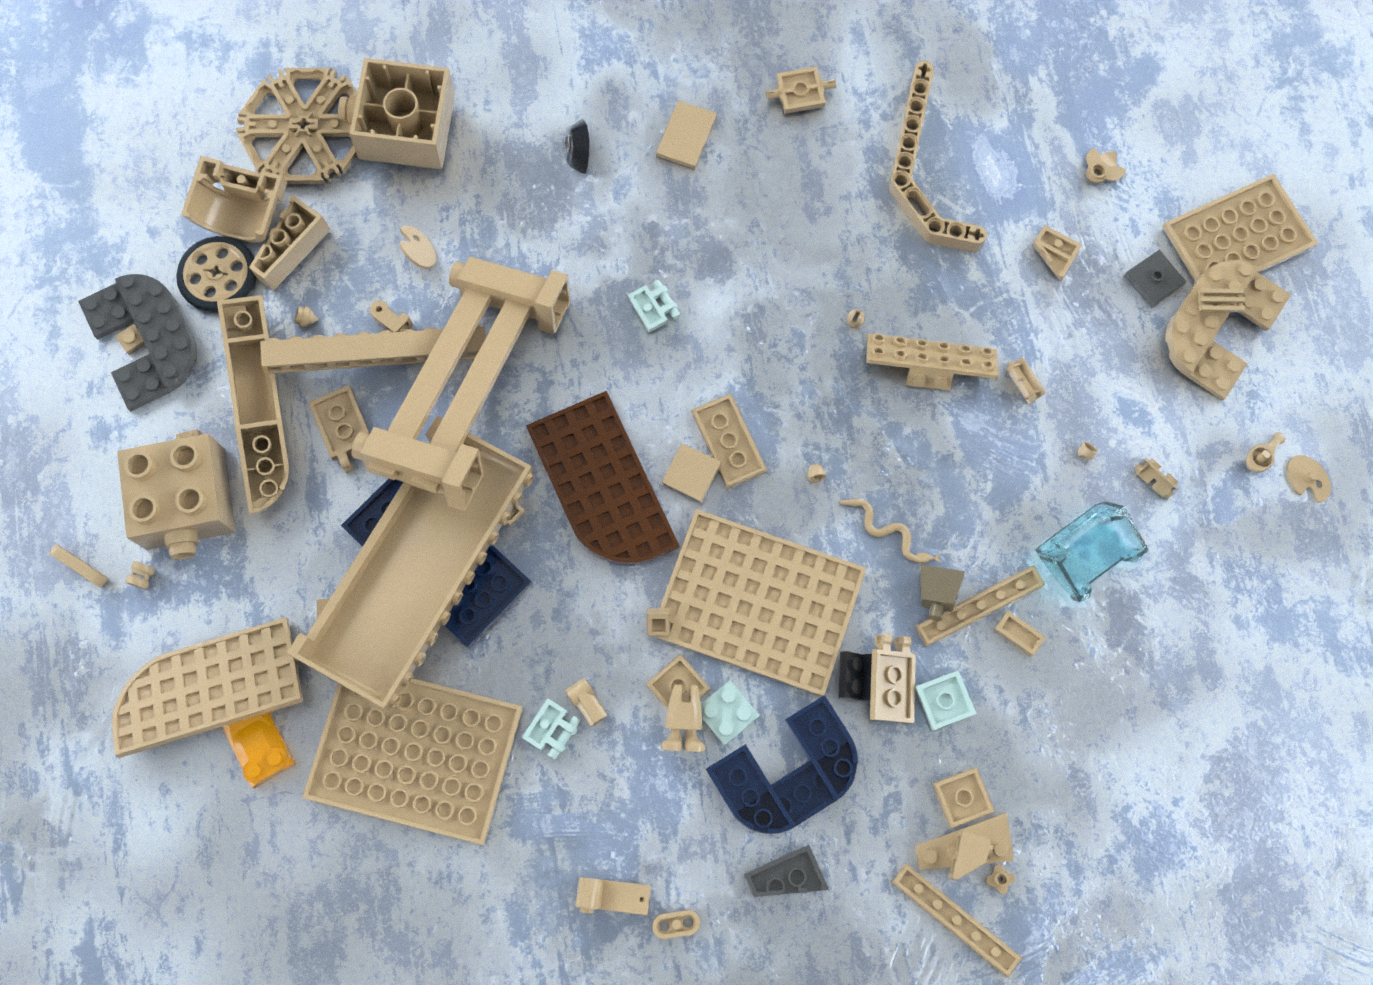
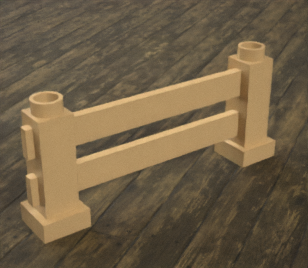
(446, 463)

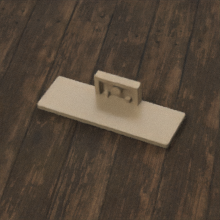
(931, 362)

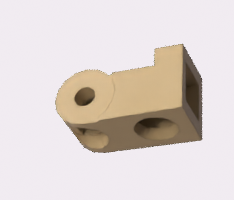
(388, 319)

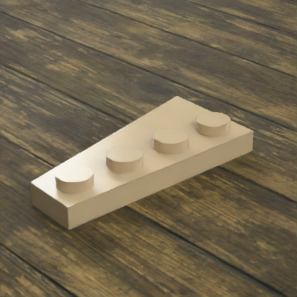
(940, 851)

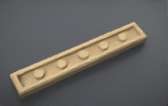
(980, 605)
(956, 920)

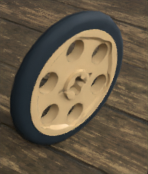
(210, 248)

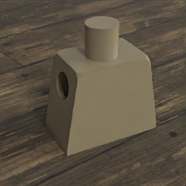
(939, 589)

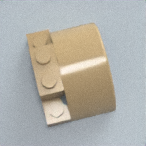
(241, 209)

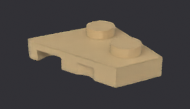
(1056, 250)

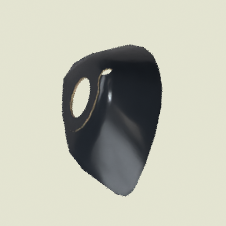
(578, 146)

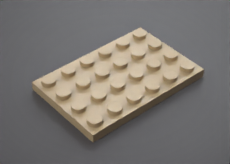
(1247, 225)

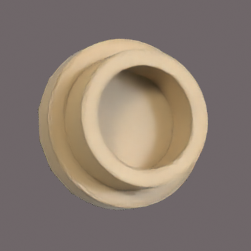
(305, 316)

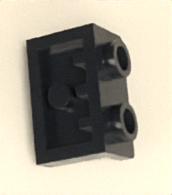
(855, 676)

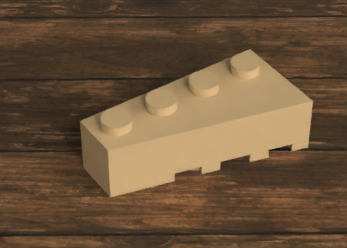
(289, 243)

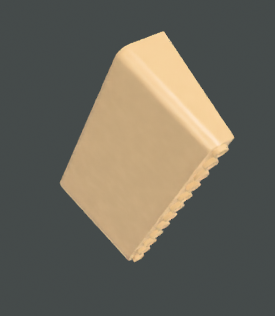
(409, 580)

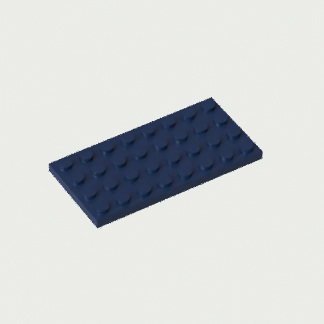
(483, 601)

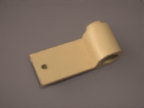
(612, 896)

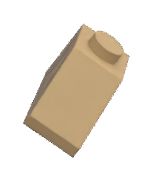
(969, 853)

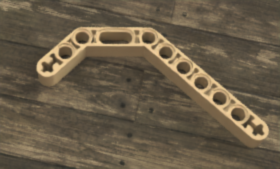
(911, 190)

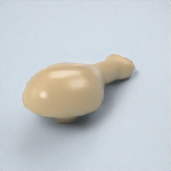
(1263, 455)

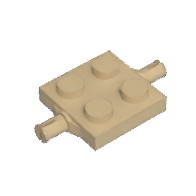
(800, 90)

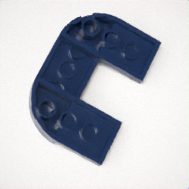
(803, 791)

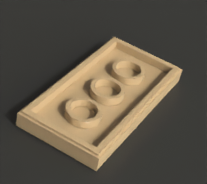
(729, 441)

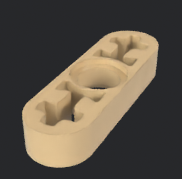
(78, 565)

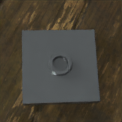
(1155, 278)

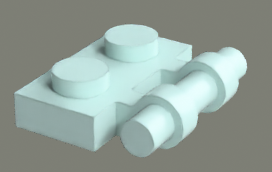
(649, 310)
(544, 726)

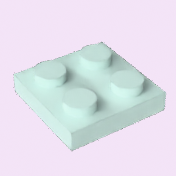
(945, 700)
(727, 713)

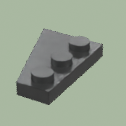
(786, 875)

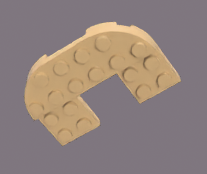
(1192, 332)

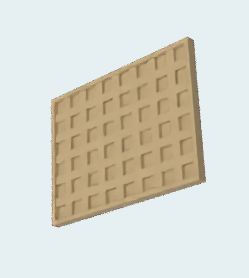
(760, 602)

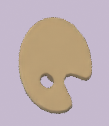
(420, 251)
(1303, 474)

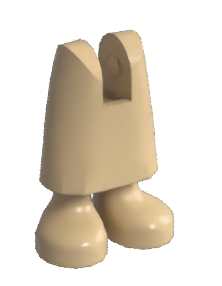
(684, 716)

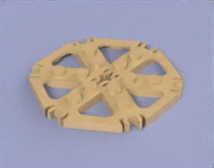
(289, 124)

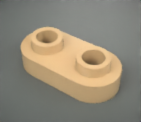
(676, 924)

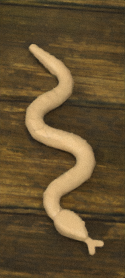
(906, 539)

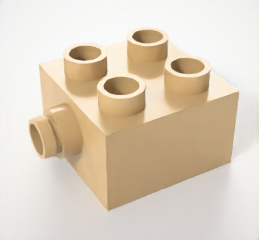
(400, 113)
(176, 494)

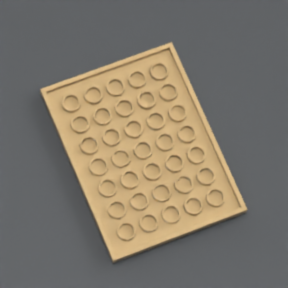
(420, 764)

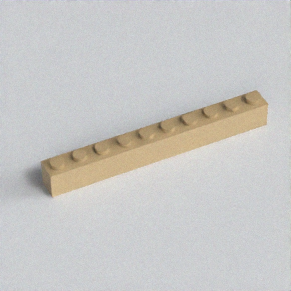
(357, 350)

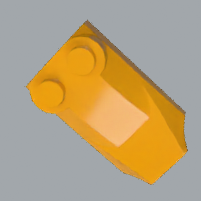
(259, 748)

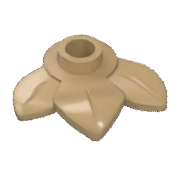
(1104, 165)

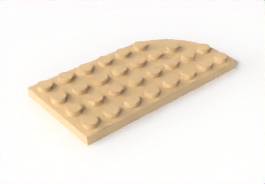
(207, 687)

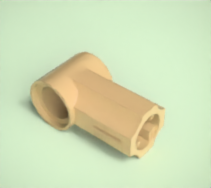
(583, 698)

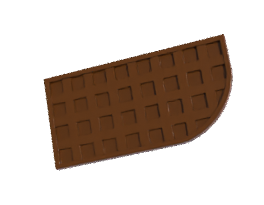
(602, 482)

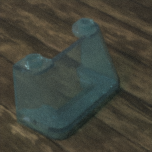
(1091, 547)

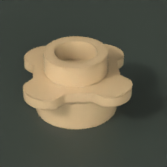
(993, 879)

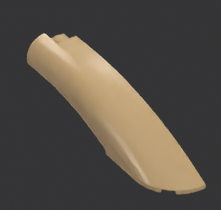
(254, 402)

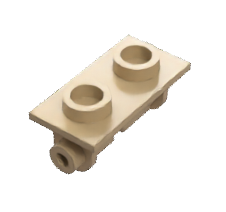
(1025, 380)
(1164, 483)

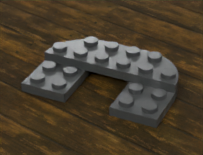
(161, 326)

